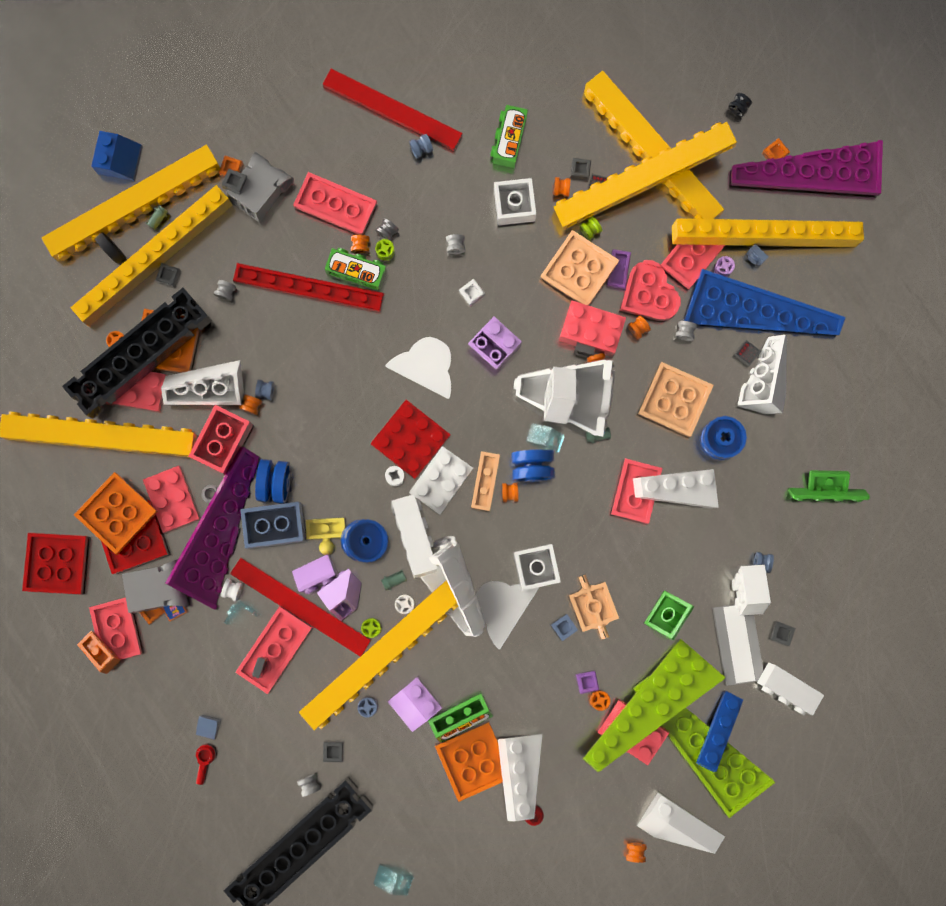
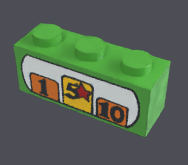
(509, 136)
(356, 269)
(460, 718)

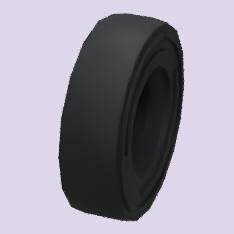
(110, 248)

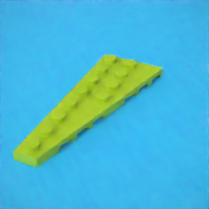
(670, 688)
(736, 778)

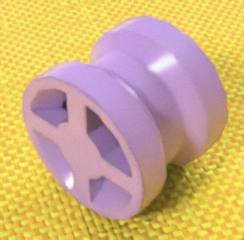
(724, 263)

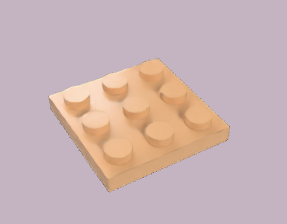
(579, 268)
(675, 399)

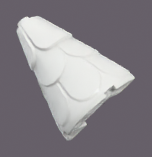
(594, 392)
(454, 570)

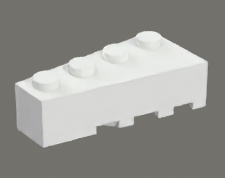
(205, 386)
(686, 488)
(414, 535)
(520, 774)

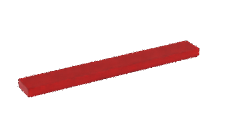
(392, 109)
(308, 287)
(300, 607)

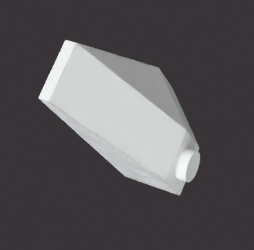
(767, 384)
(674, 824)

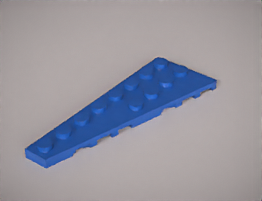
(740, 305)

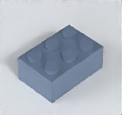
(273, 525)

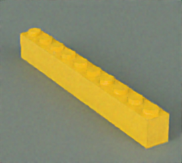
(647, 143)
(645, 176)
(131, 203)
(767, 232)
(151, 256)
(96, 435)
(379, 656)

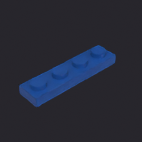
(719, 731)

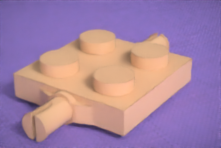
(593, 606)

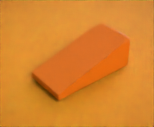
(98, 653)

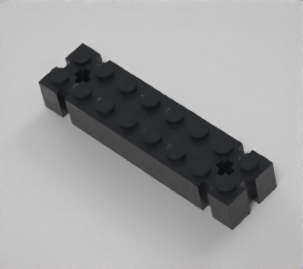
(137, 353)
(299, 847)

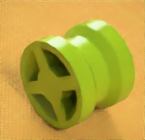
(590, 228)
(383, 246)
(371, 628)

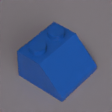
(116, 156)

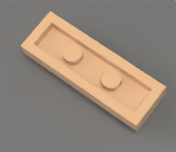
(485, 481)

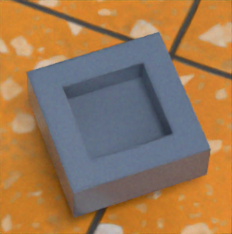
(756, 255)
(564, 627)

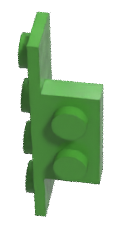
(829, 485)

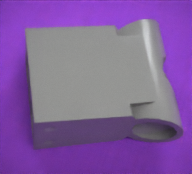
(261, 188)
(147, 589)

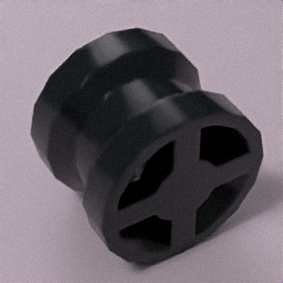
(740, 104)

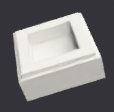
(471, 292)

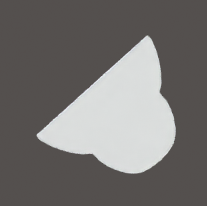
(426, 365)
(502, 608)

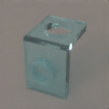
(544, 436)
(234, 610)
(390, 881)

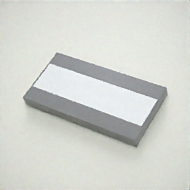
(737, 645)

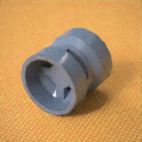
(421, 146)

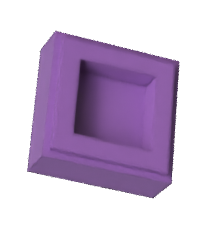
(587, 682)

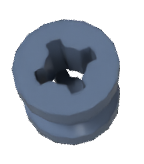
(264, 389)
(766, 560)
(364, 707)

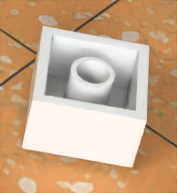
(514, 201)
(560, 395)
(536, 567)
(751, 590)

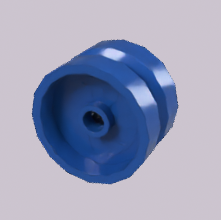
(725, 427)
(532, 462)
(272, 481)
(375, 540)

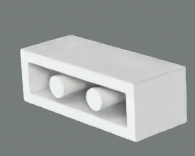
(790, 689)

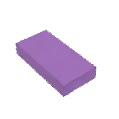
(619, 276)

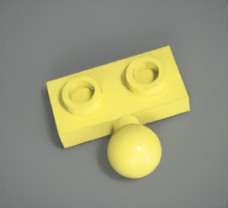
(325, 529)

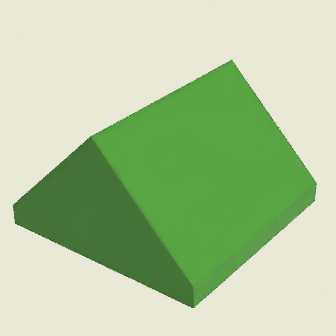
(669, 615)

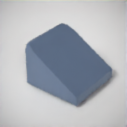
(207, 727)

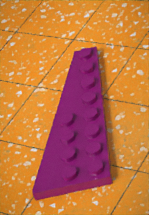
(837, 170)
(206, 554)

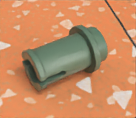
(157, 217)
(592, 438)
(393, 580)

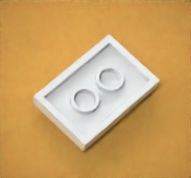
(441, 480)

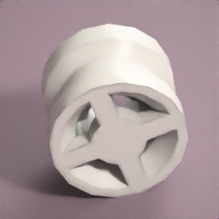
(398, 476)
(231, 590)
(402, 605)

